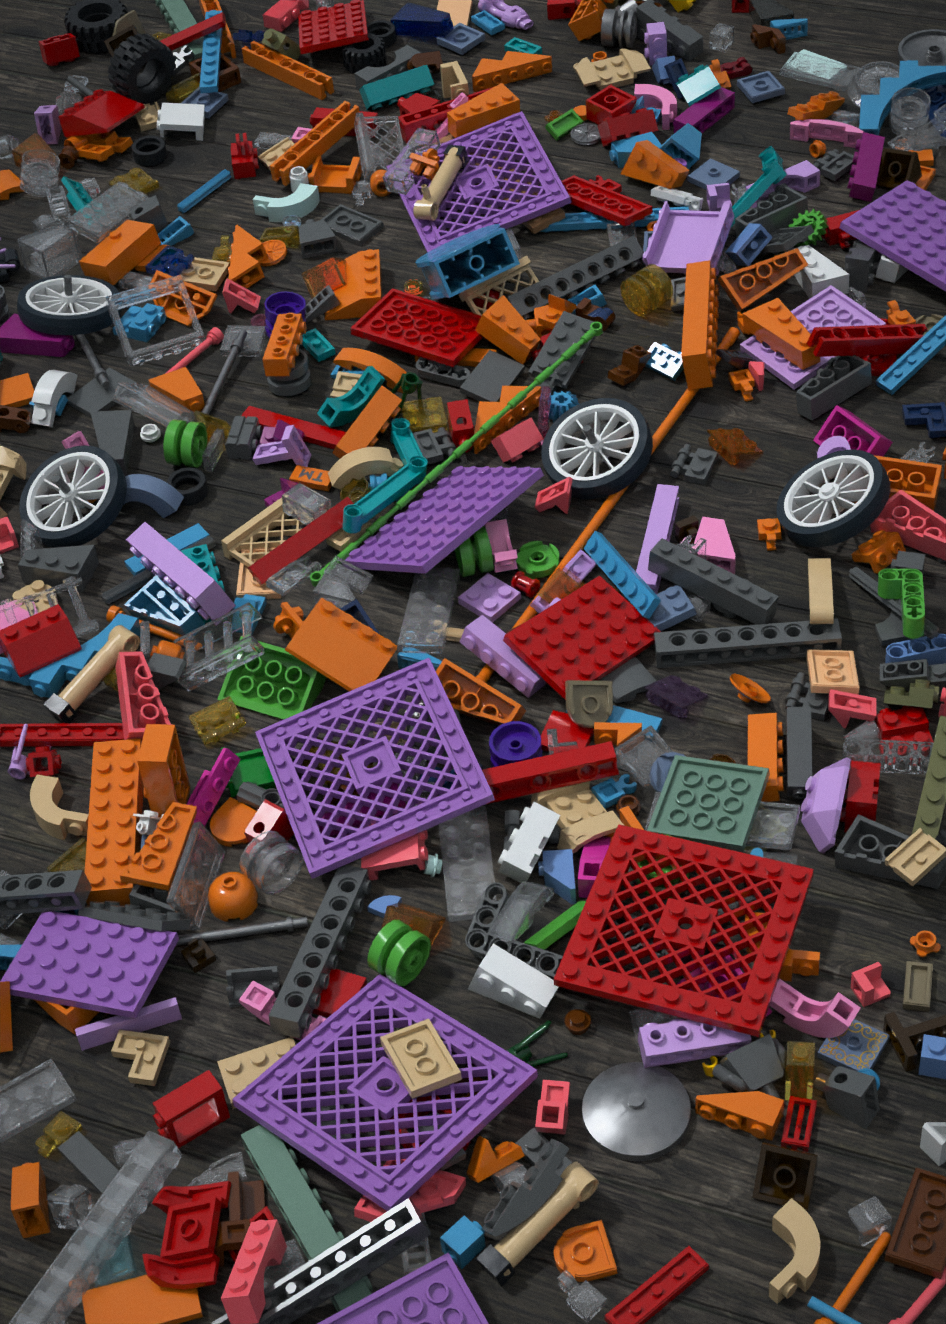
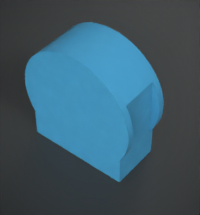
(467, 261)

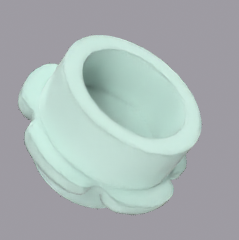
(433, 865)

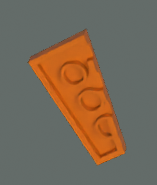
(162, 850)

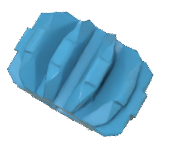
(561, 403)

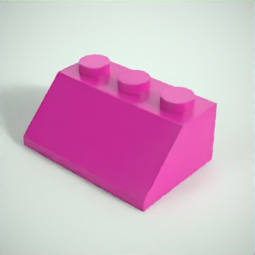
(857, 432)

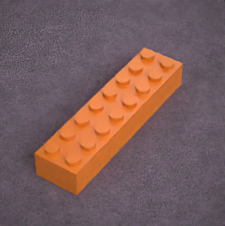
(700, 325)
(112, 830)

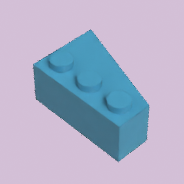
(163, 608)

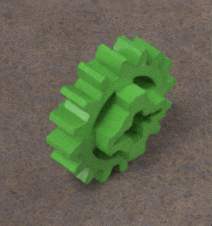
(818, 224)

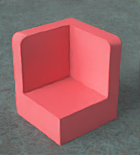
(7, 536)
(868, 985)

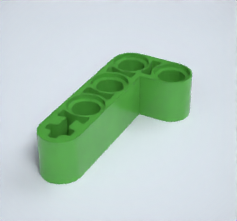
(907, 586)

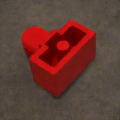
(59, 49)
(244, 158)

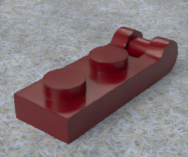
(737, 69)

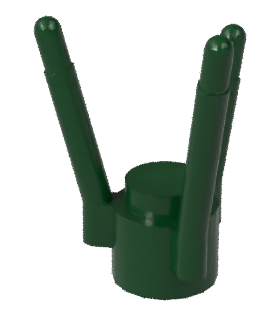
(409, 383)
(523, 1052)

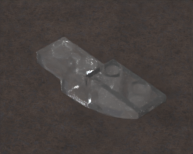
(520, 909)

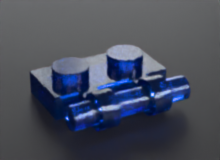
(248, 36)
(167, 259)

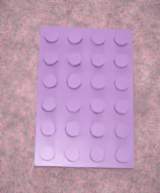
(825, 309)

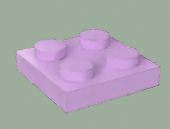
(489, 597)

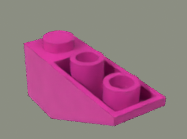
(590, 863)

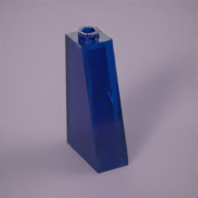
(422, 21)

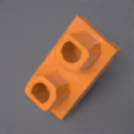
(427, 161)
(289, 620)

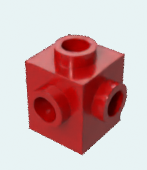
(35, 765)

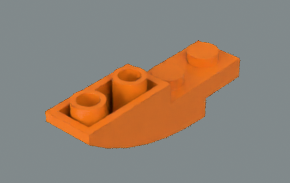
(819, 107)

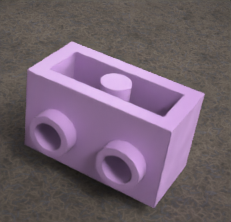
(656, 42)

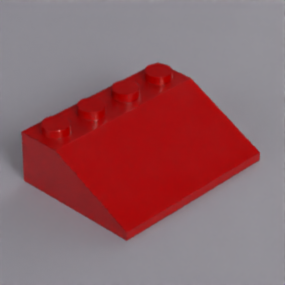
(98, 113)

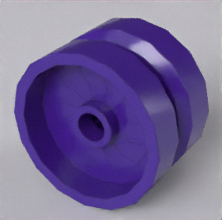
(514, 743)

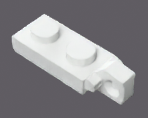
(679, 197)

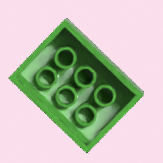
(273, 684)

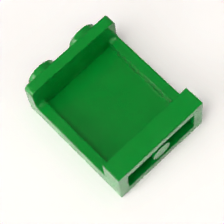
(253, 769)

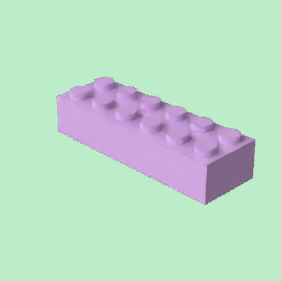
(179, 573)

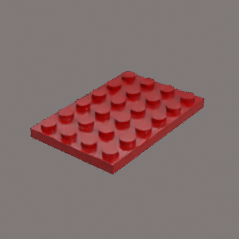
(332, 26)
(420, 327)
(582, 636)

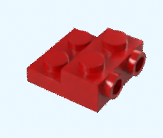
(904, 724)

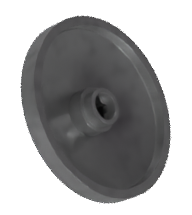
(924, 46)
(636, 1111)

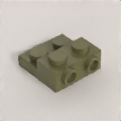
(920, 694)

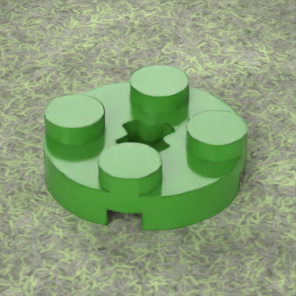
(547, 556)

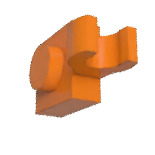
(721, 77)
(898, 317)
(742, 381)
(769, 530)

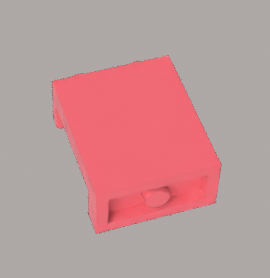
(403, 853)

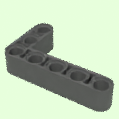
(482, 931)

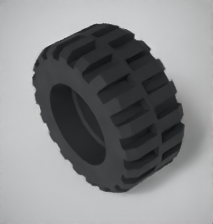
(93, 23)
(129, 60)

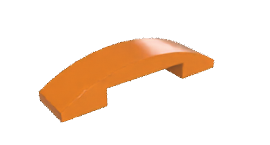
(362, 359)

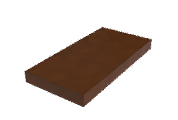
(921, 1226)

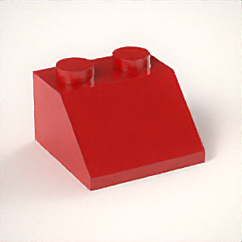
(609, 103)

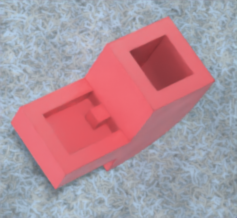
(553, 1107)

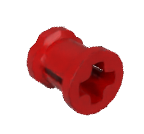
(525, 584)

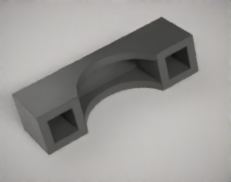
(372, 74)

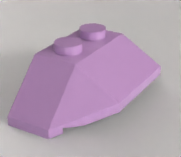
(824, 803)

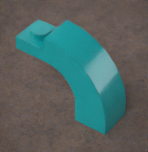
(348, 407)

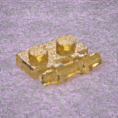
(215, 716)

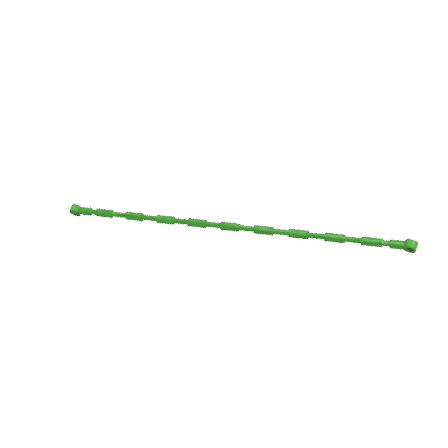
(595, 330)

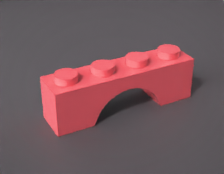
(244, 1290)

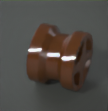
(68, 156)

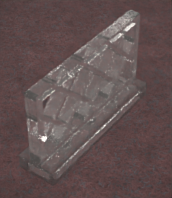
(365, 144)

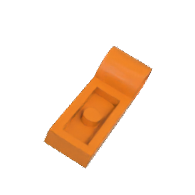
(89, 150)

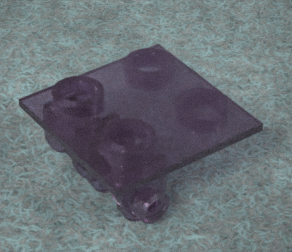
(673, 695)

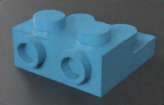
(142, 322)

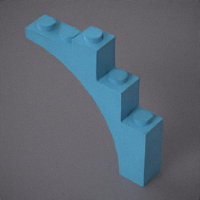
(877, 107)
(52, 677)

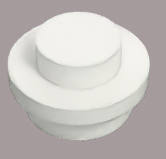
(150, 433)

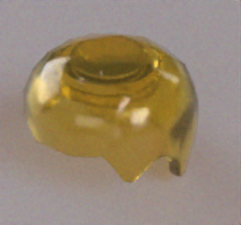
(355, 489)

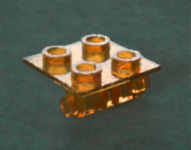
(731, 444)

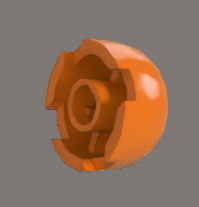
(232, 896)

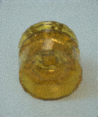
(646, 290)

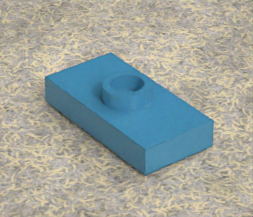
(488, 22)

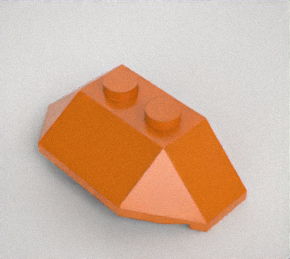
(174, 306)

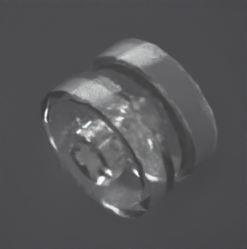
(271, 862)

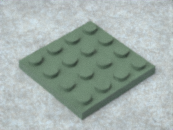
(709, 802)

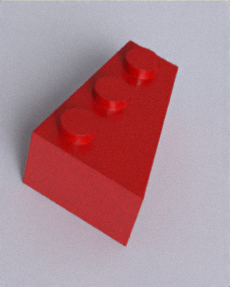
(627, 126)
(861, 792)

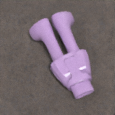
(510, 15)

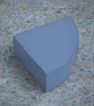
(379, 905)

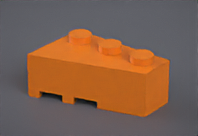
(654, 166)

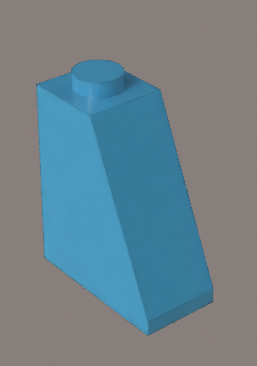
(684, 145)
(622, 148)

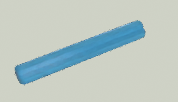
(204, 191)

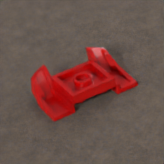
(189, 1236)

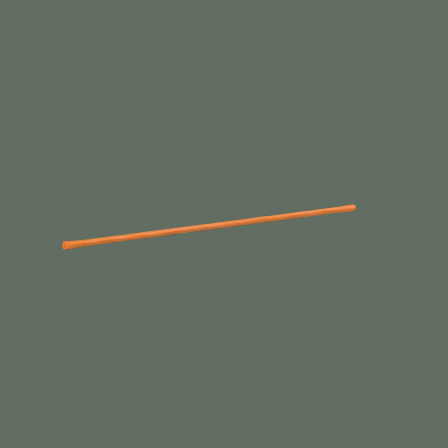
(727, 341)

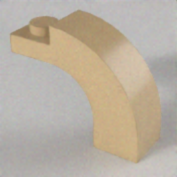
(363, 463)
(44, 798)
(801, 1234)

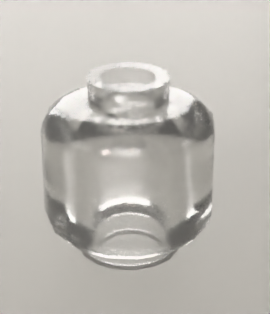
(7, 144)

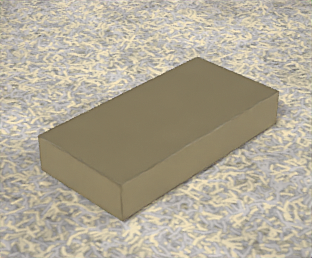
(917, 986)

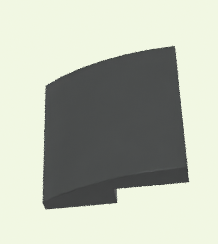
(629, 680)

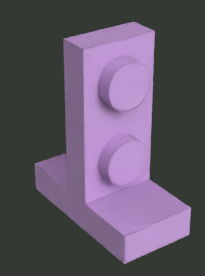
(289, 447)

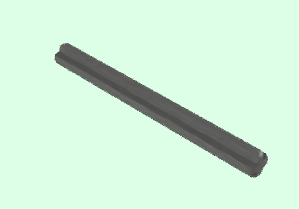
(142, 578)
(871, 586)

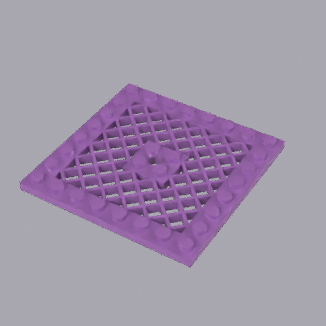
(550, 193)
(406, 822)
(394, 1183)

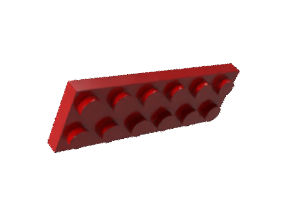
(605, 202)

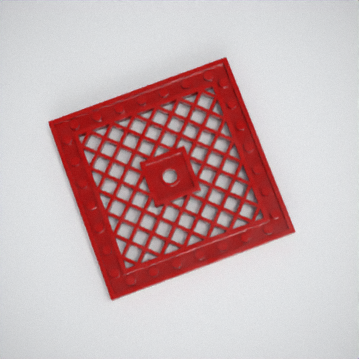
(740, 1012)

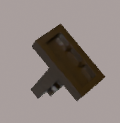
(910, 1038)

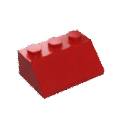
(39, 640)

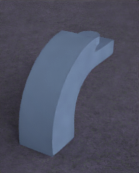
(154, 493)

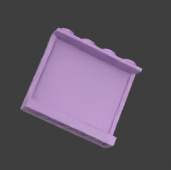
(688, 237)

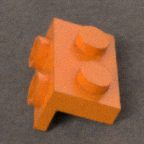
(879, 550)

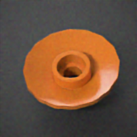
(749, 689)

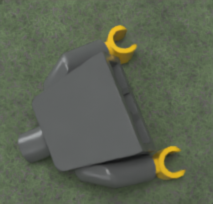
(752, 1066)

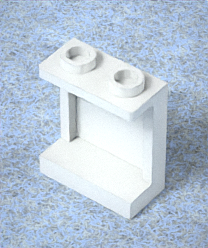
(181, 118)

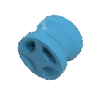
(377, 480)

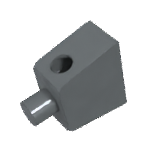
(151, 213)
(316, 239)
(850, 1094)

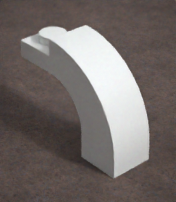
(48, 393)

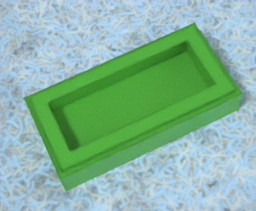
(563, 124)

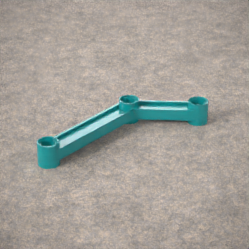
(772, 174)
(396, 485)

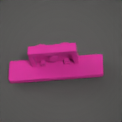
(212, 785)

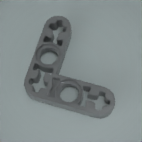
(455, 376)

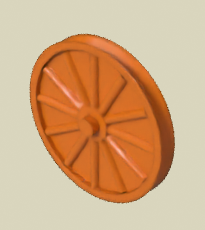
(275, 250)

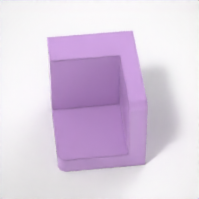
(717, 195)

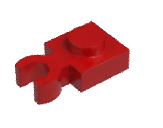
(609, 184)

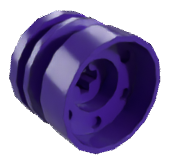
(283, 303)

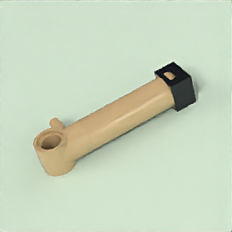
(428, 207)
(64, 705)
(519, 1241)

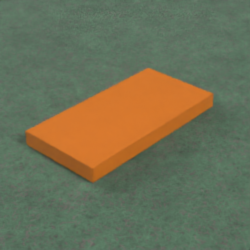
(140, 1302)

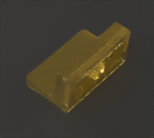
(183, 89)

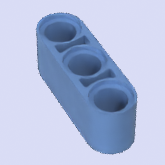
(916, 649)

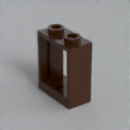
(229, 75)

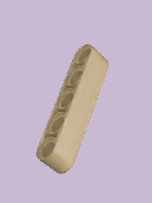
(820, 591)

